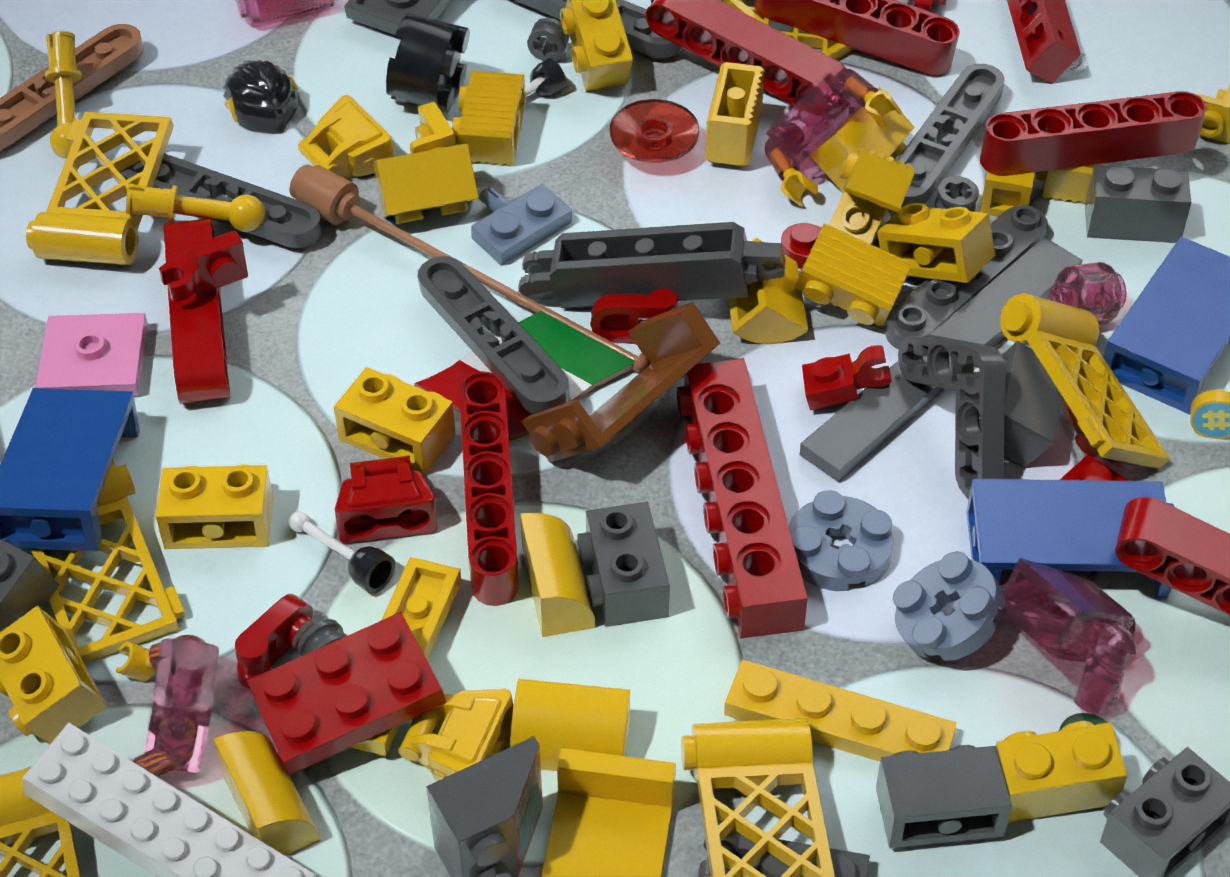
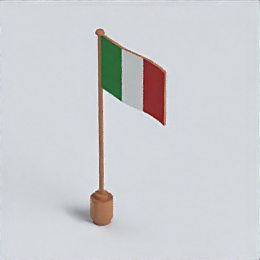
(576, 350)

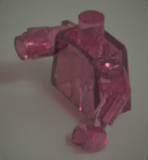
(1074, 623)

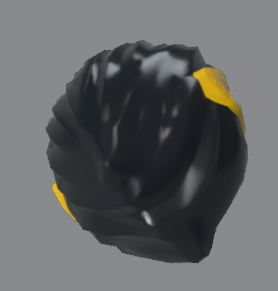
(261, 96)

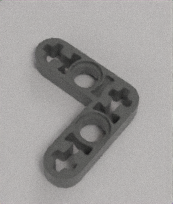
(977, 451)

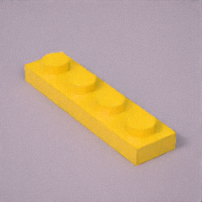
(424, 599)
(835, 714)

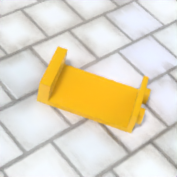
(610, 816)

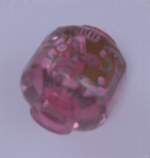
(1091, 288)

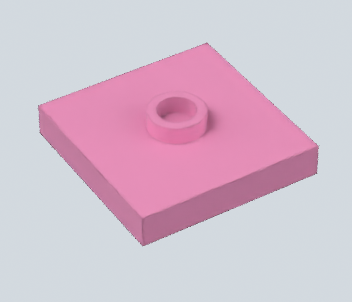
(93, 352)

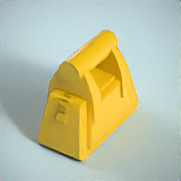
(347, 140)
(472, 729)

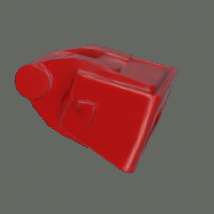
(384, 502)

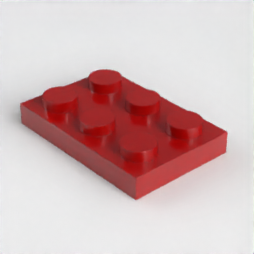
(346, 692)

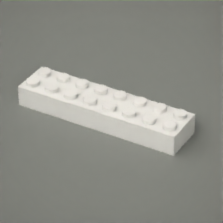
(145, 815)

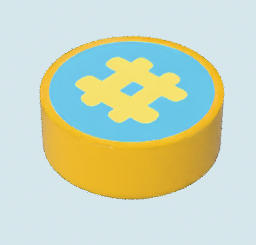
(1211, 414)

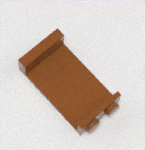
(672, 345)

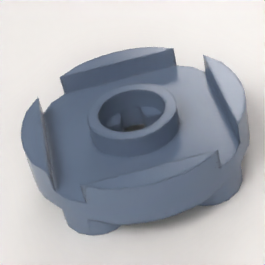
(844, 517)
(933, 587)

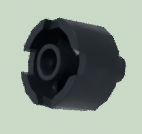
(427, 62)

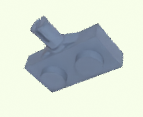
(518, 222)

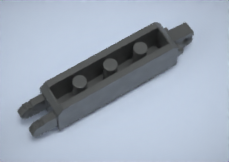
(687, 259)

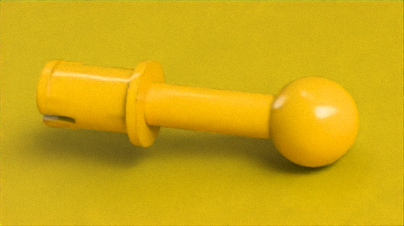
(63, 74)
(243, 212)

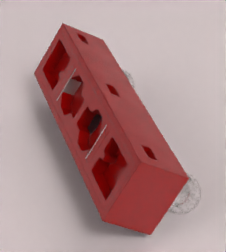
(1047, 38)

